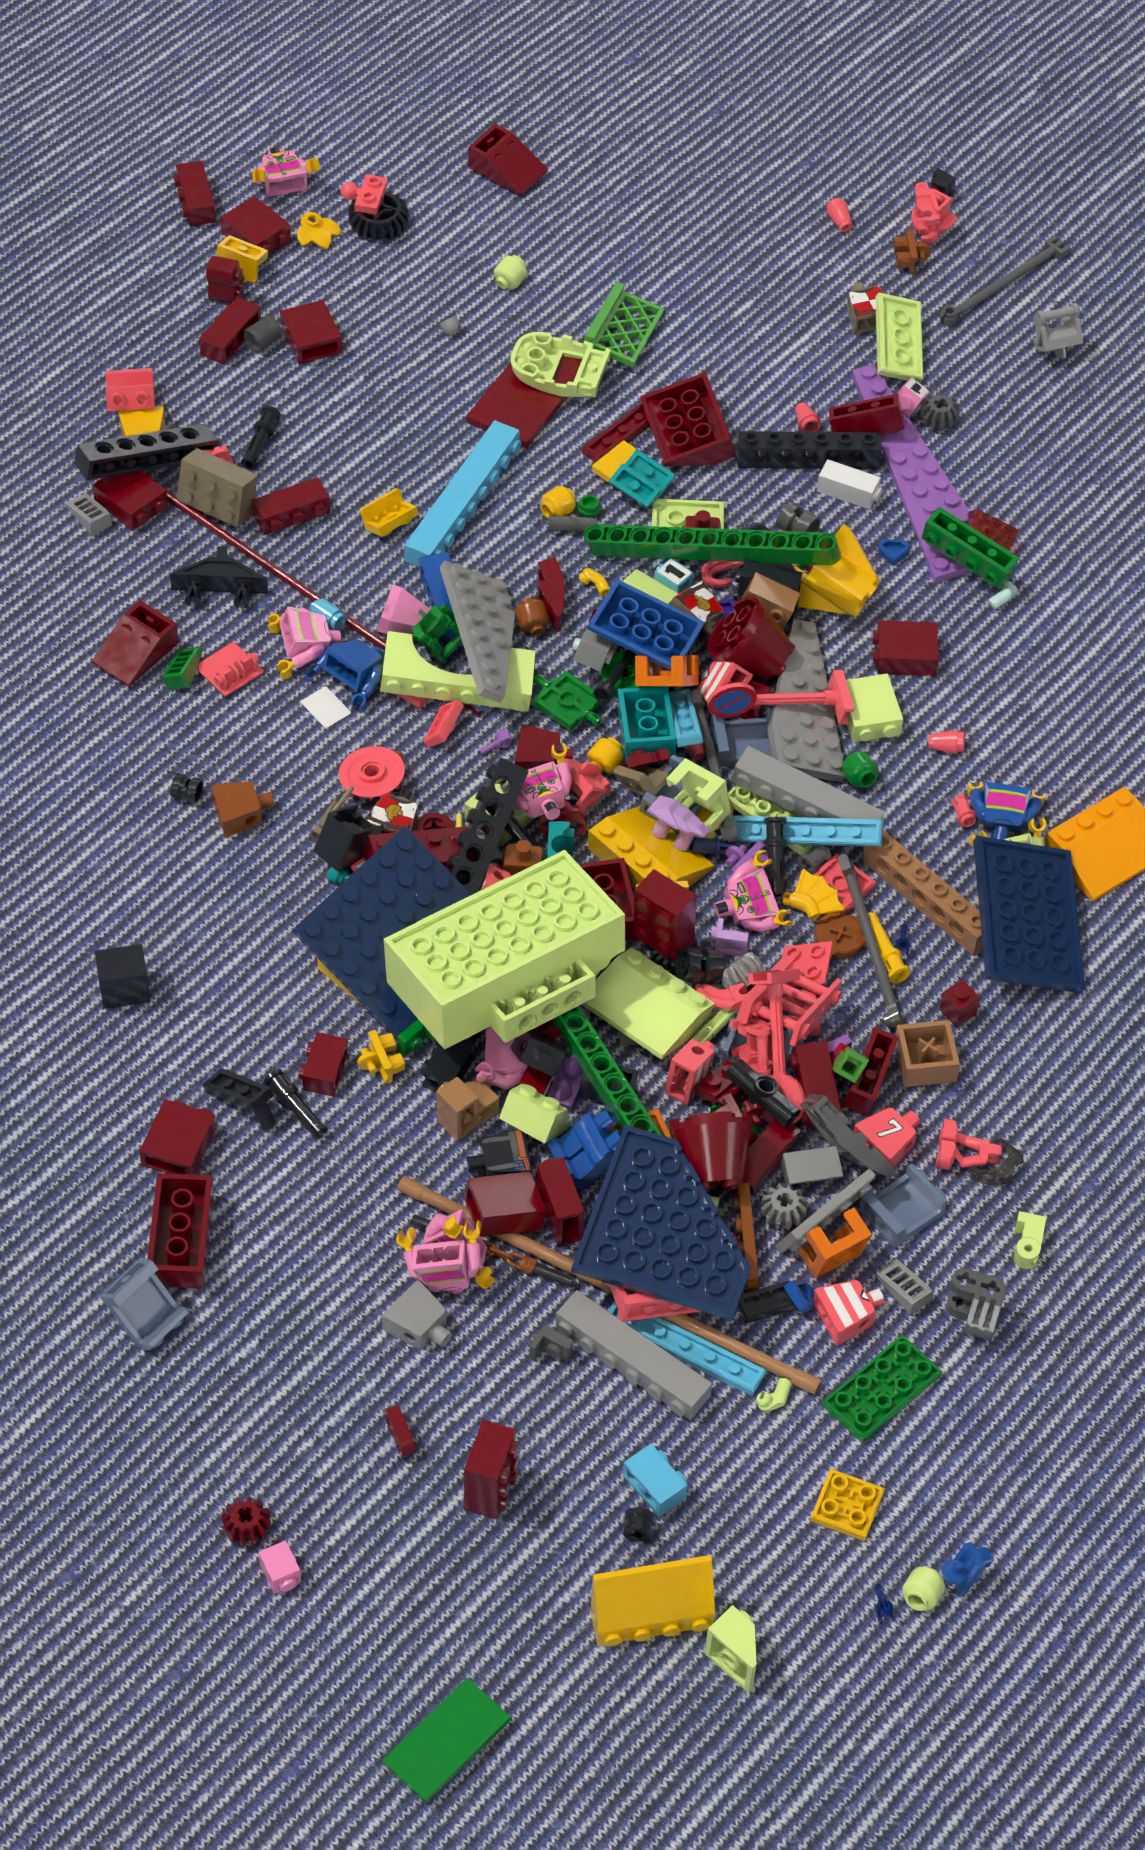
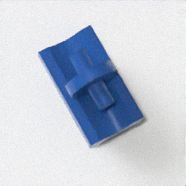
(966, 1567)

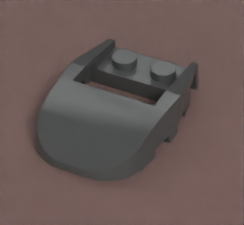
(833, 1129)

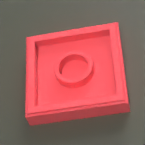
(836, 879)

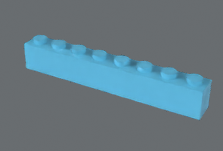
(463, 493)

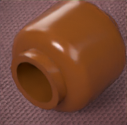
(532, 616)

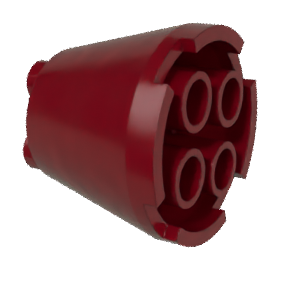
(751, 640)
(715, 1146)

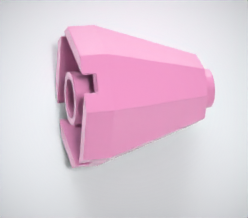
(400, 612)

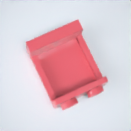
(130, 389)

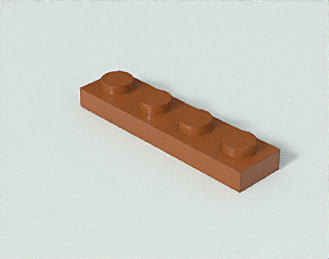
(744, 1226)

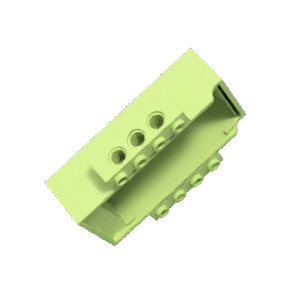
(507, 953)

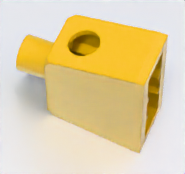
(141, 421)

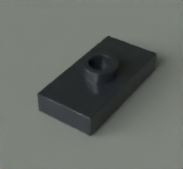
(765, 1303)

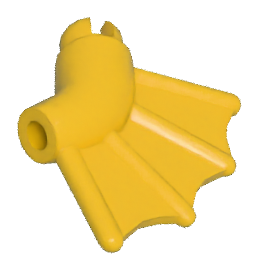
(813, 896)

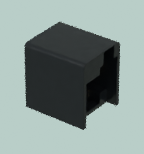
(344, 837)
(122, 976)

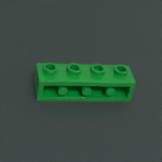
(970, 548)

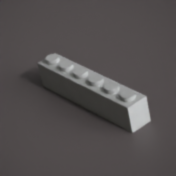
(797, 790)
(633, 1355)

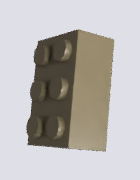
(216, 487)

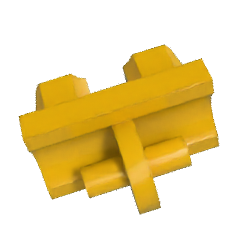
(377, 1056)

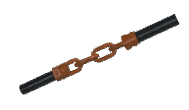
(527, 1264)

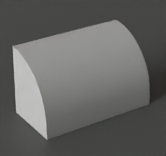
(811, 1165)

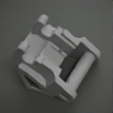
(1056, 339)

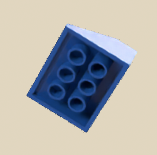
(645, 624)

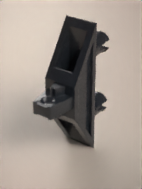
(219, 575)

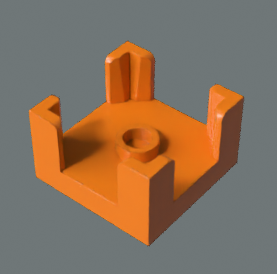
(683, 672)
(844, 1249)

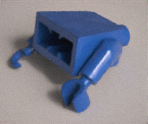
(353, 665)

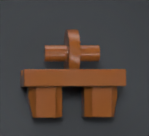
(909, 252)

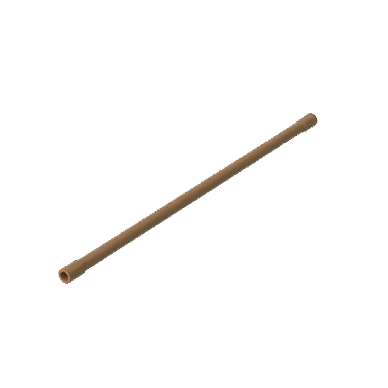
(796, 1376)

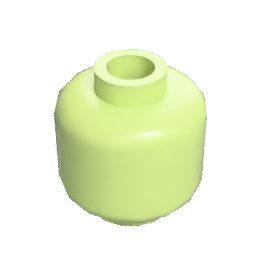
(510, 272)
(923, 1588)

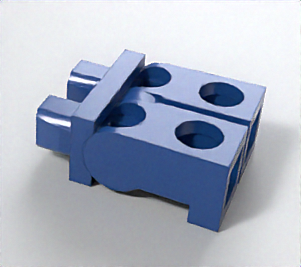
(588, 1147)

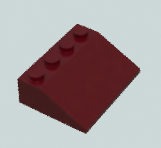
(688, 423)

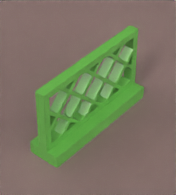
(607, 319)

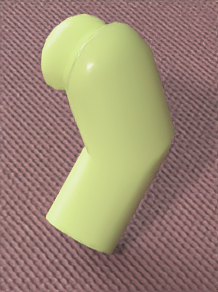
(775, 1400)

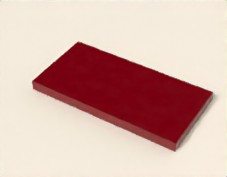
(521, 405)

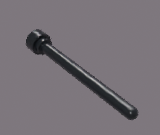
(606, 689)

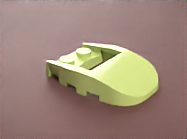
(538, 358)

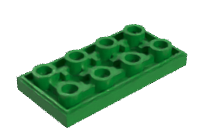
(881, 1389)
(446, 1740)

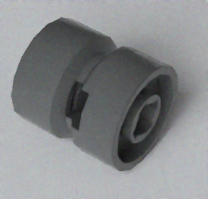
(795, 519)

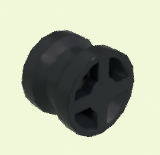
(638, 1524)

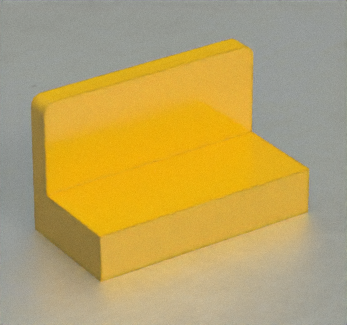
(247, 254)

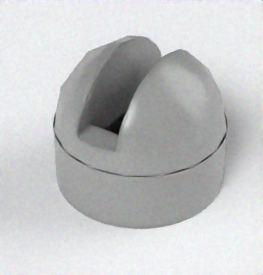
(451, 325)

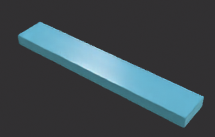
(815, 831)
(699, 1353)

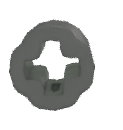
(814, 858)

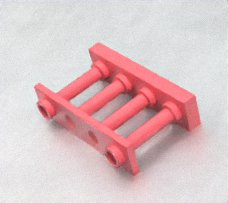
(757, 997)

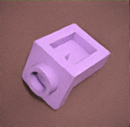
(727, 941)

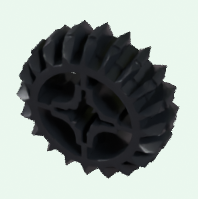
(388, 222)

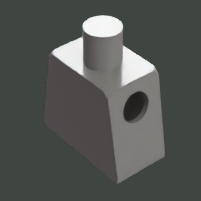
(417, 1318)

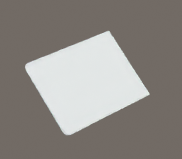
(325, 707)

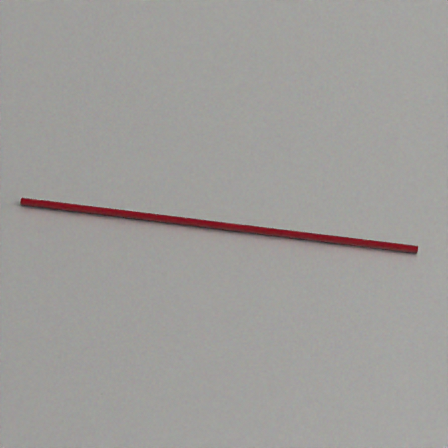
(279, 573)

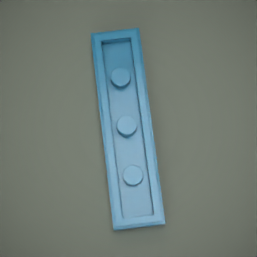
(685, 718)

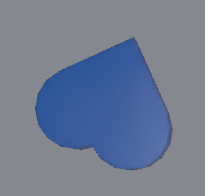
(893, 551)
(801, 1294)

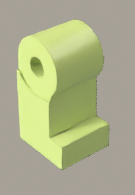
(1029, 1247)

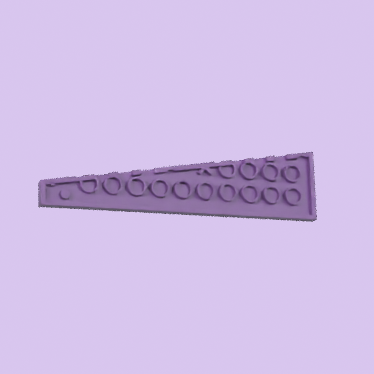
(916, 477)

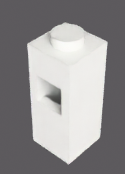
(849, 484)

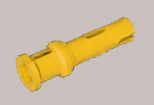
(890, 955)

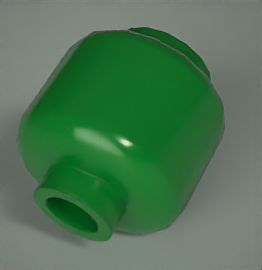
(860, 770)

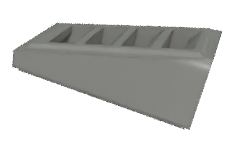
(94, 524)
(910, 1304)

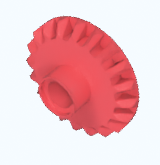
(372, 772)

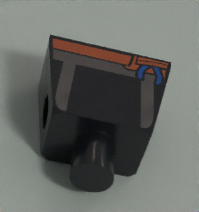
(501, 1154)

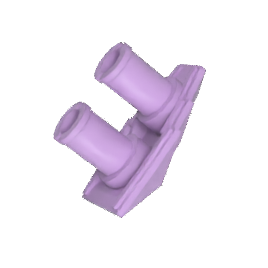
(676, 815)

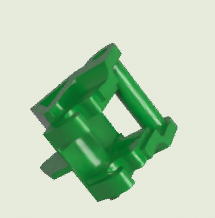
(433, 626)

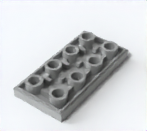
(827, 1212)

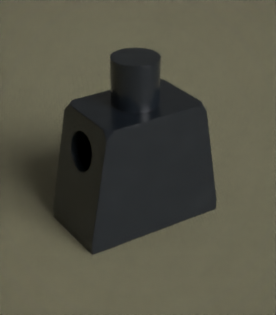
(540, 1051)

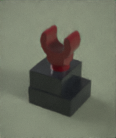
(943, 182)

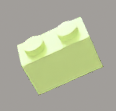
(535, 1113)
(733, 1646)

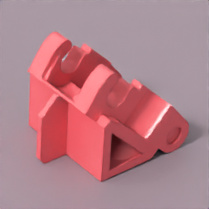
(931, 213)
(587, 784)
(758, 1049)

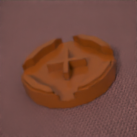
(843, 932)

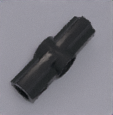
(763, 1091)

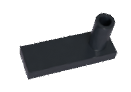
(243, 1093)

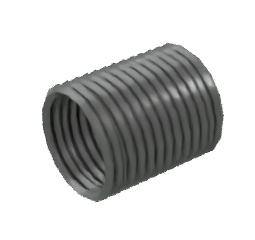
(262, 333)

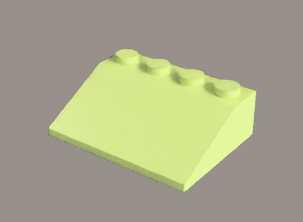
(649, 1003)

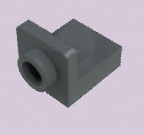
(552, 1342)

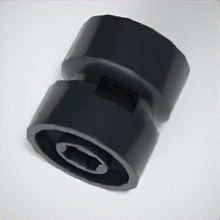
(699, 966)

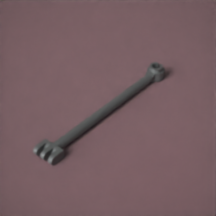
(1052, 248)
(729, 830)
(893, 1016)

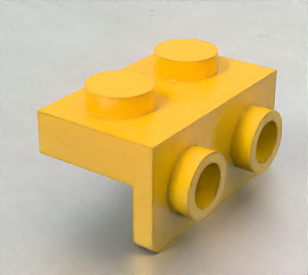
(387, 513)

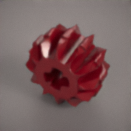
(246, 1511)

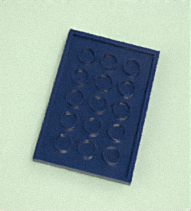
(1028, 914)

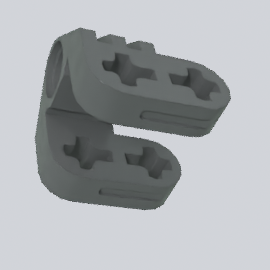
(978, 1306)

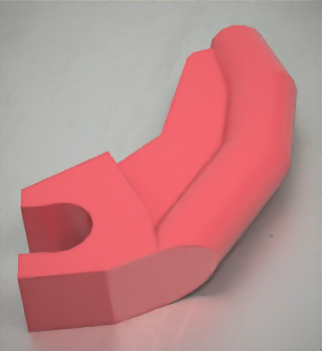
(724, 999)

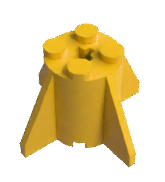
(842, 585)

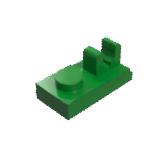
(413, 1038)

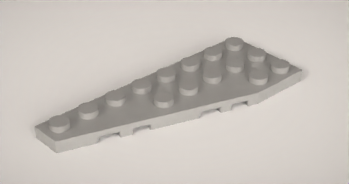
(484, 623)
(805, 733)

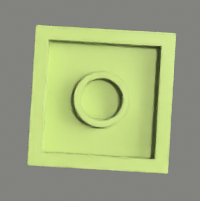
(701, 788)

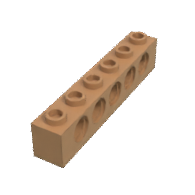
(926, 892)

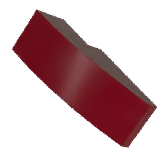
(551, 590)
(767, 1153)

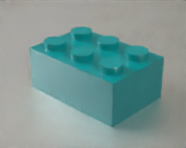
(646, 720)

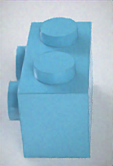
(655, 1479)

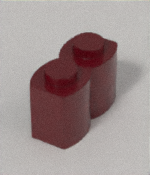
(224, 279)

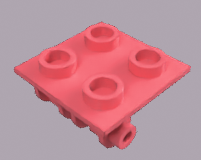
(230, 668)
(811, 960)

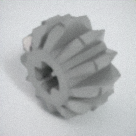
(738, 970)
(783, 1206)

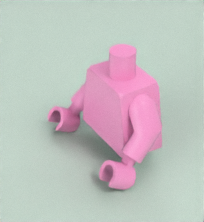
(500, 1064)

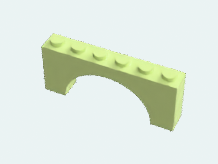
(411, 675)

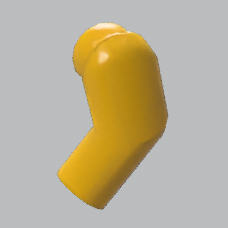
(598, 579)

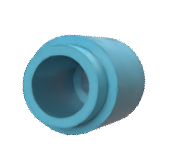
(334, 615)

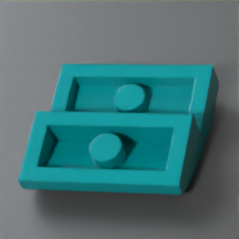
(642, 479)

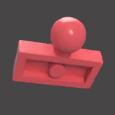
(368, 196)

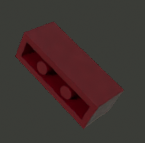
(194, 193)
(228, 329)
(870, 415)
(291, 506)
(878, 1050)
(814, 1073)

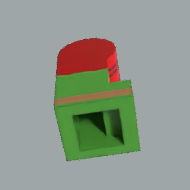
(848, 1062)

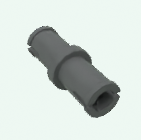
(570, 523)

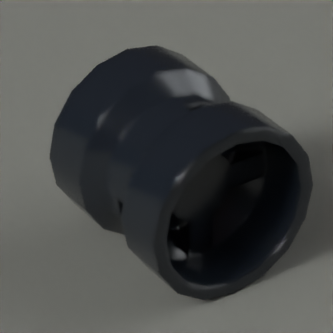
(186, 788)

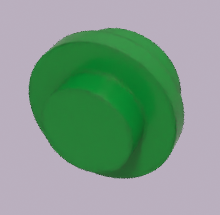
(589, 506)

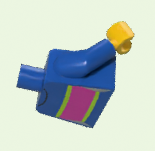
(1004, 806)

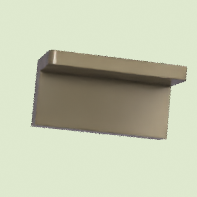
(641, 781)

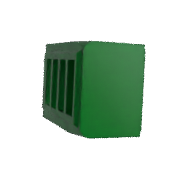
(182, 668)

